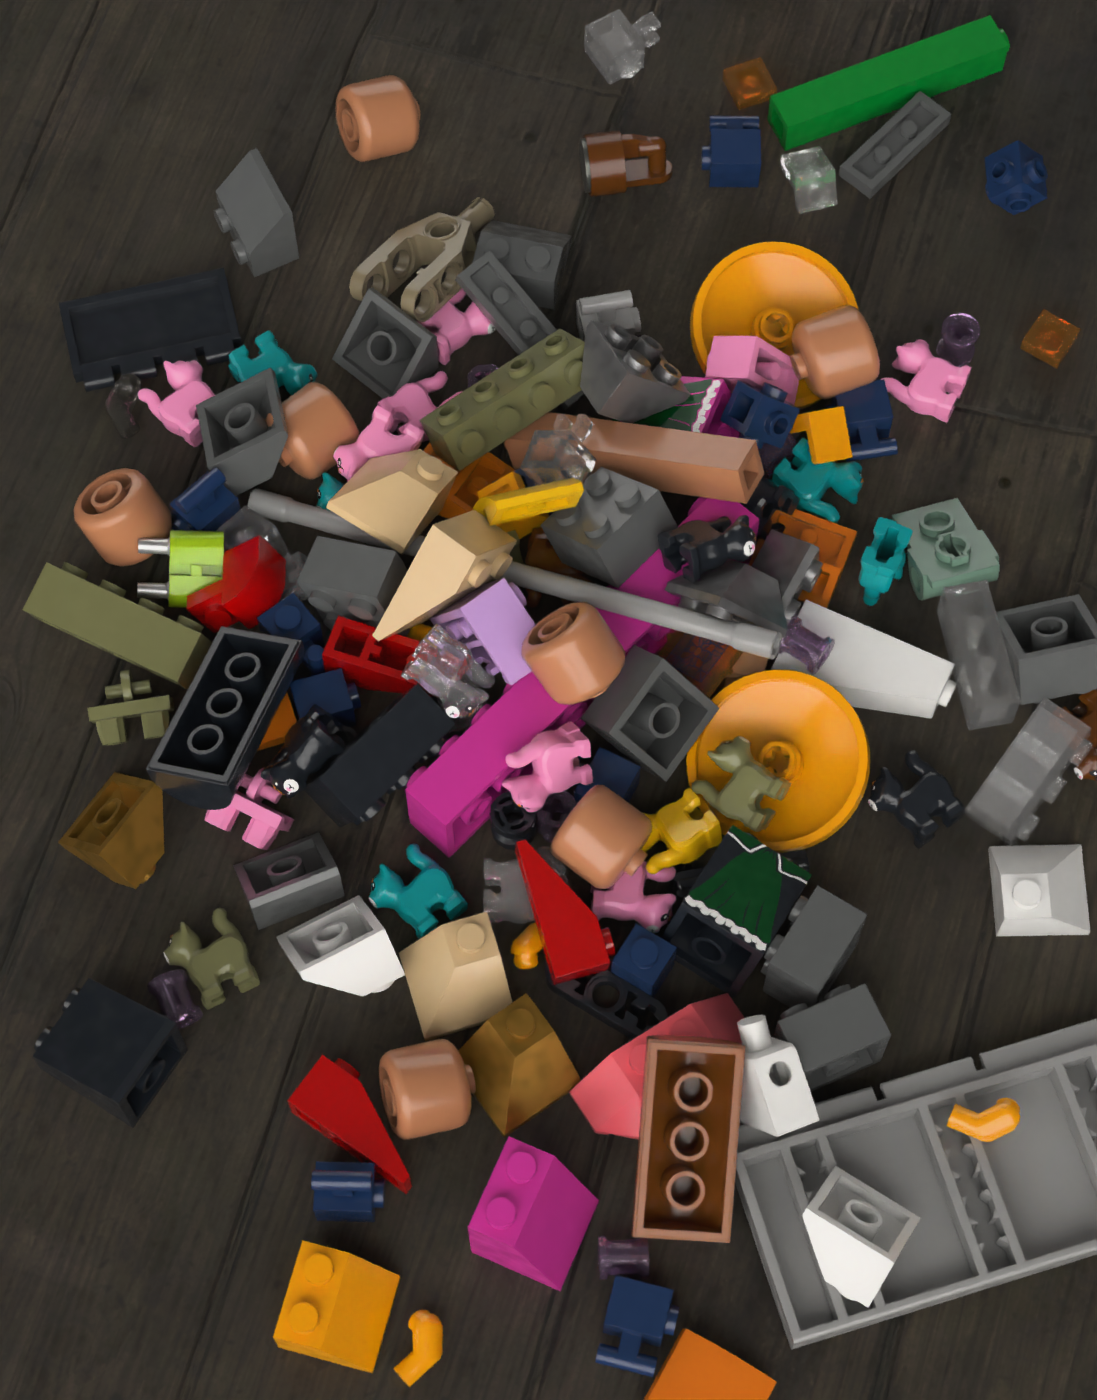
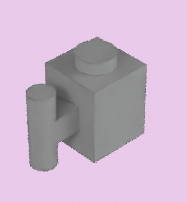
(606, 310)

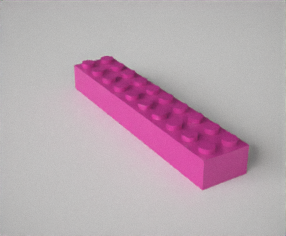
(458, 789)

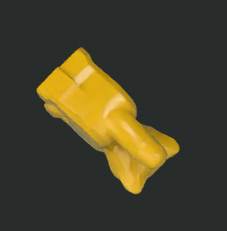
(683, 831)

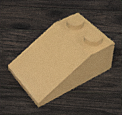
(450, 564)

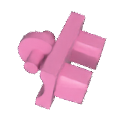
(265, 820)

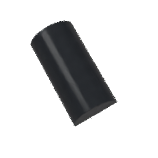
(224, 717)

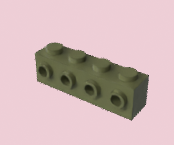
(506, 400)
(118, 625)

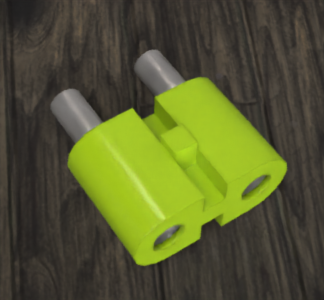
(193, 564)

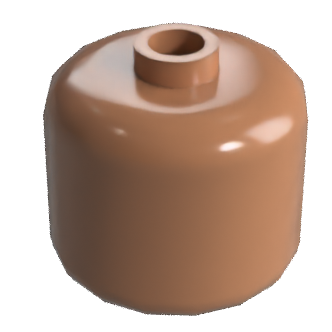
(377, 118)
(835, 352)
(315, 427)
(119, 511)
(573, 653)
(602, 838)
(425, 1088)

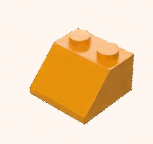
(336, 1307)

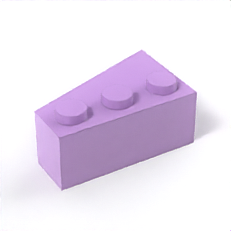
(492, 627)

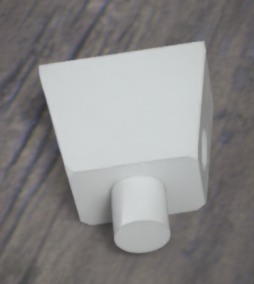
(774, 1082)

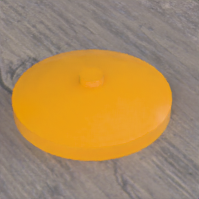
(764, 295)
(798, 733)

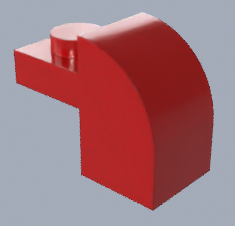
(250, 586)

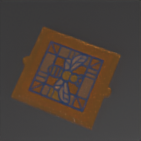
(700, 659)

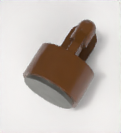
(605, 164)

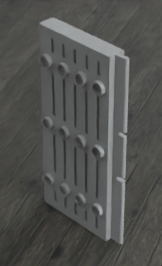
(982, 1205)

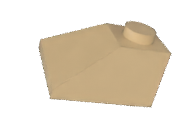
(395, 496)
(456, 976)

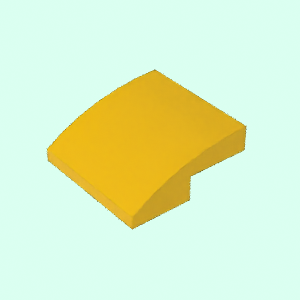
(530, 501)

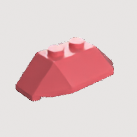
(613, 1090)

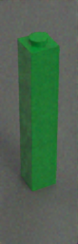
(887, 82)

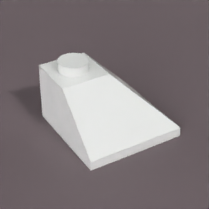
(1039, 890)
(344, 950)
(856, 1234)

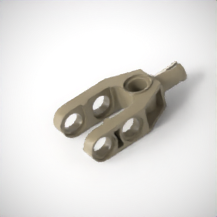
(438, 241)

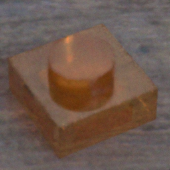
(749, 83)
(1050, 338)

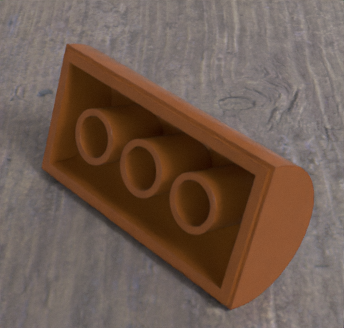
(688, 1138)

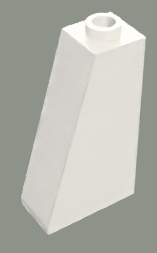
(874, 667)

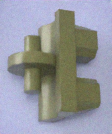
(110, 717)

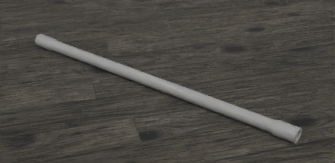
(737, 635)

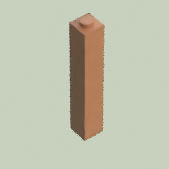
(663, 457)

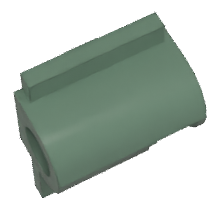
(946, 549)

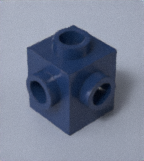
(1015, 177)
(768, 418)

